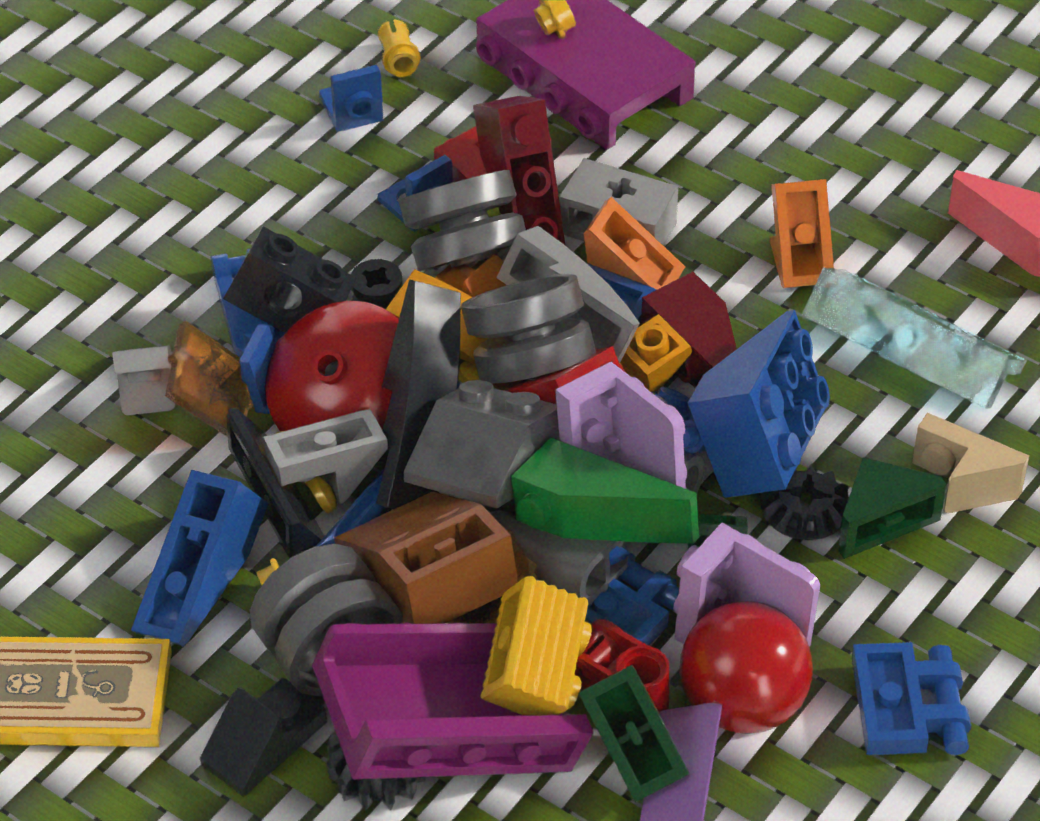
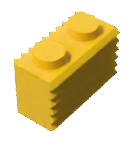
(537, 649)

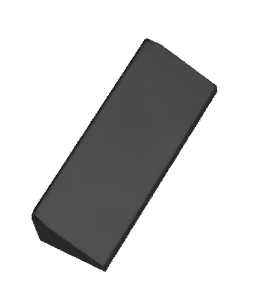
(286, 507)

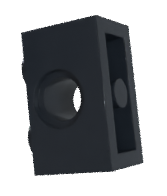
(264, 275)

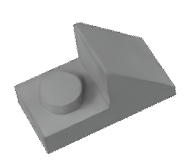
(143, 379)
(337, 448)

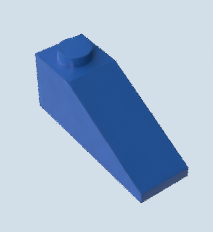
(199, 556)

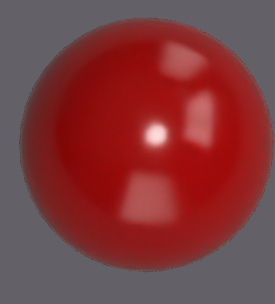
(749, 663)

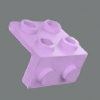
(623, 423)
(737, 569)

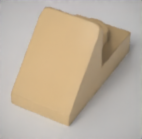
(976, 466)

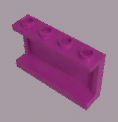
(594, 74)
(414, 707)

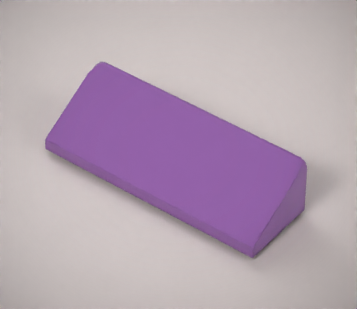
(695, 736)

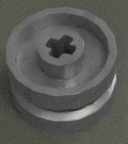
(463, 219)
(528, 328)
(308, 597)

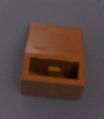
(436, 557)

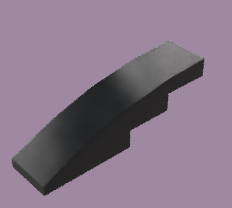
(419, 373)

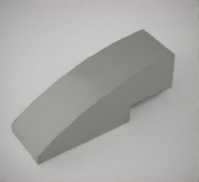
(541, 255)

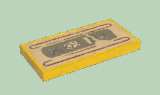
(83, 691)

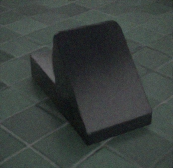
(260, 734)

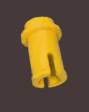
(399, 54)

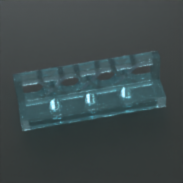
(911, 336)

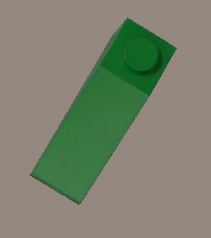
(600, 499)

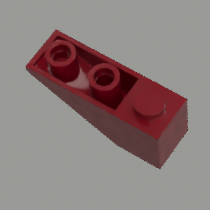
(517, 138)
(698, 318)

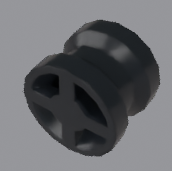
(376, 282)

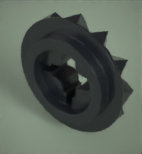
(822, 518)

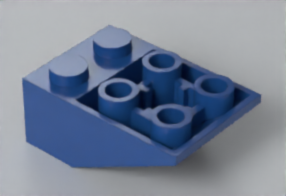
(761, 409)

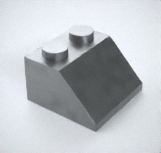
(480, 441)

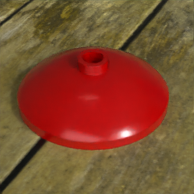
(346, 332)

